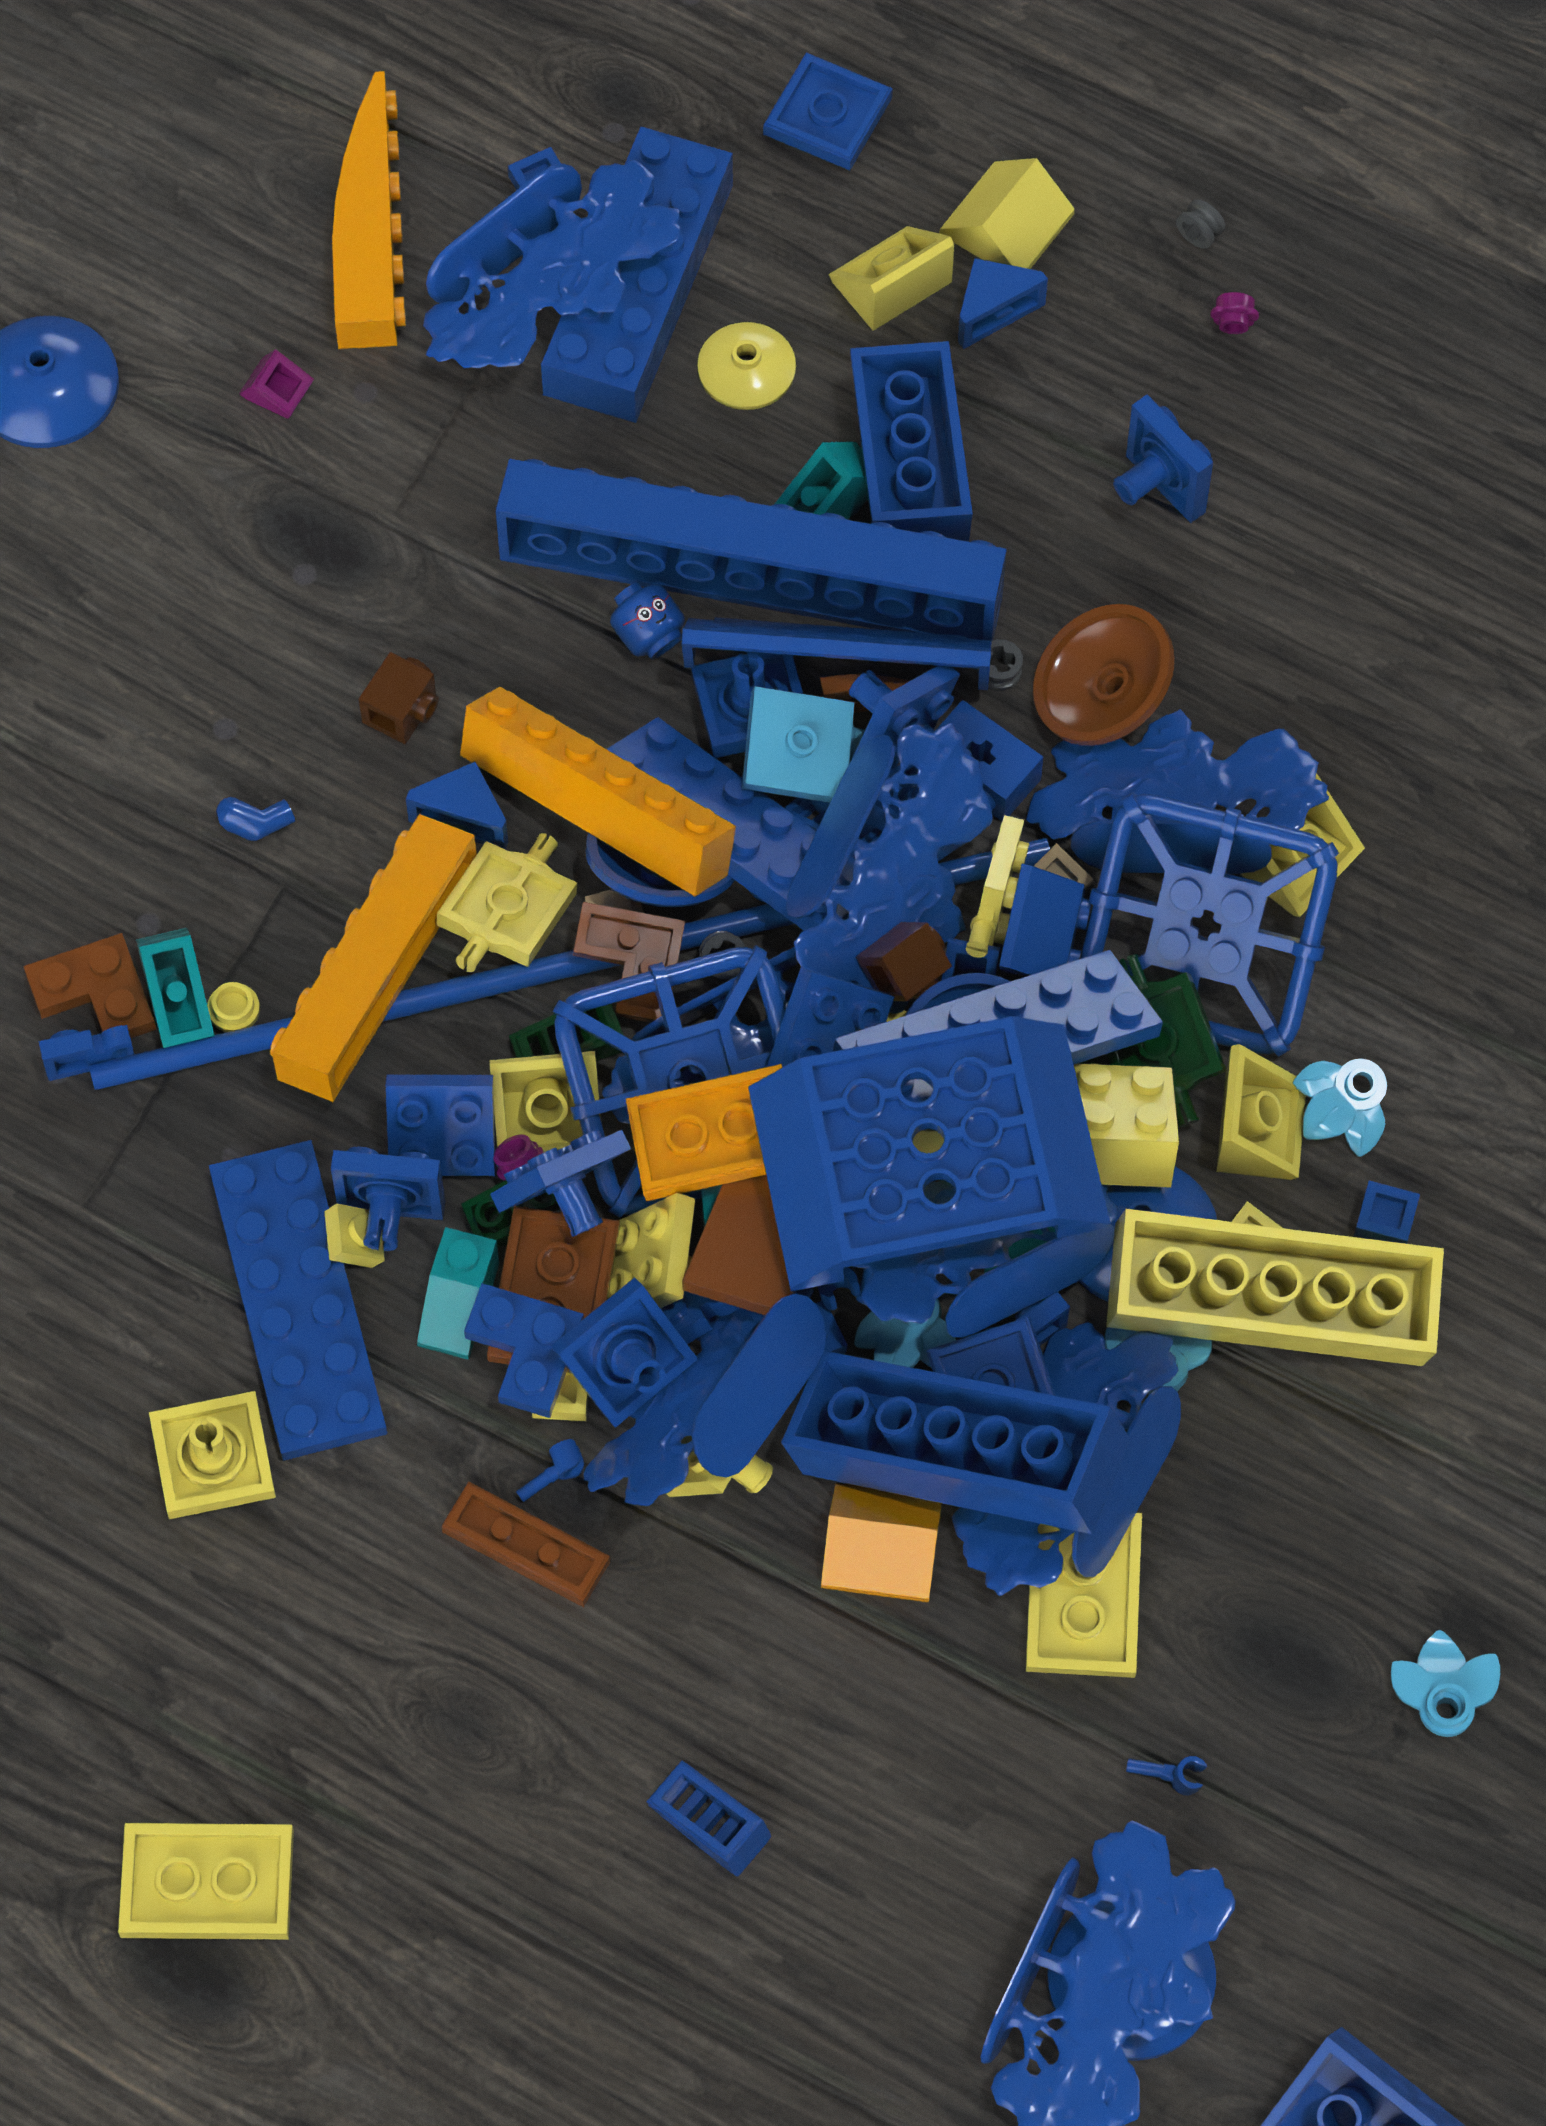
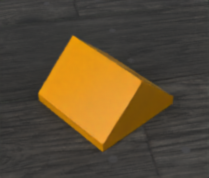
(880, 1543)

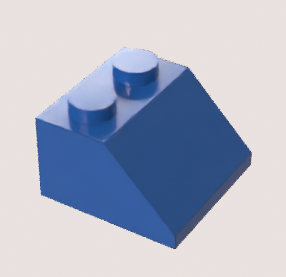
(1043, 923)

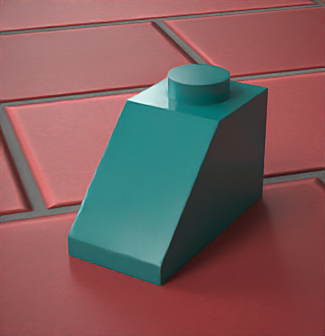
(829, 481)
(175, 987)
(452, 1287)

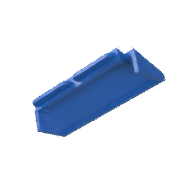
(836, 643)

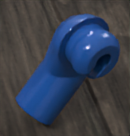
(252, 822)

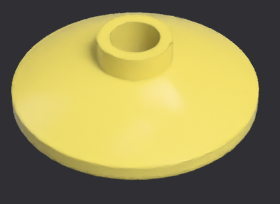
(746, 382)

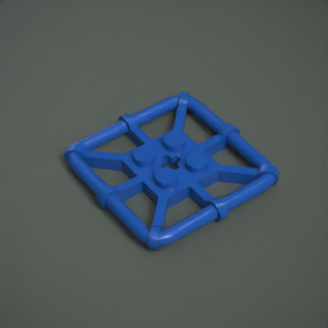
(1236, 905)
(658, 1059)

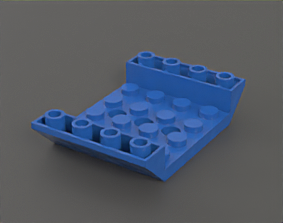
(854, 1182)

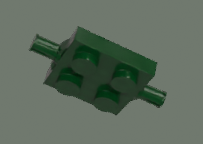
(1184, 1039)

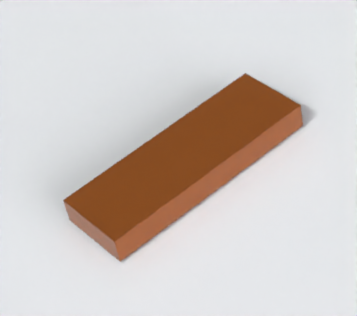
(526, 1544)

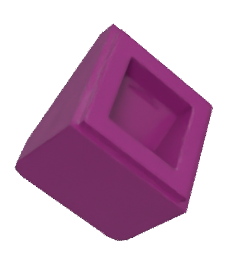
(277, 384)

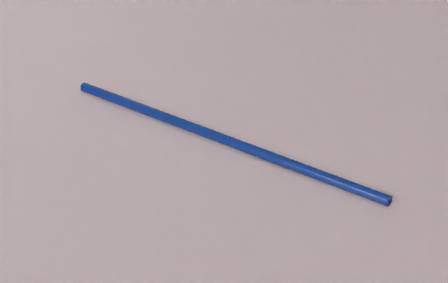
(476, 986)

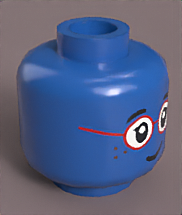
(647, 620)

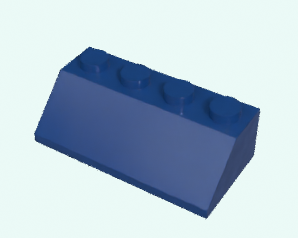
(912, 438)

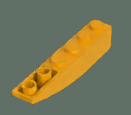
(367, 228)

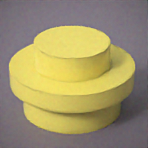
(233, 1007)

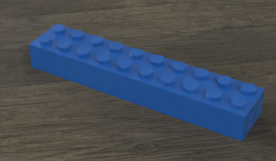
(748, 552)

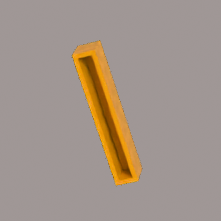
(598, 791)
(372, 959)

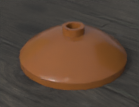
(1091, 661)

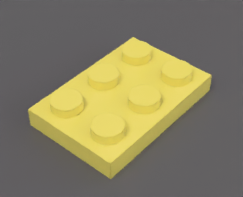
(206, 1881)

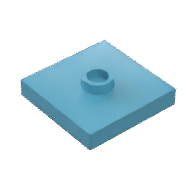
(796, 744)

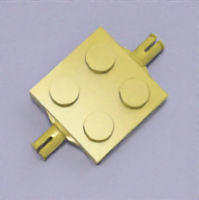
(999, 888)
(507, 903)

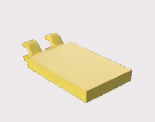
(1089, 1621)

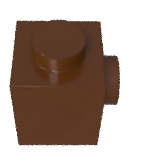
(399, 697)
(905, 960)

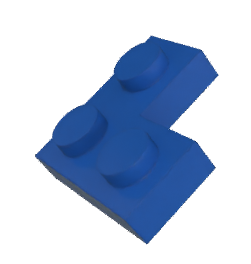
(528, 1331)

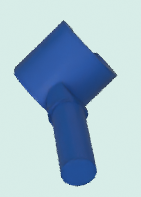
(567, 1465)
(1170, 1772)

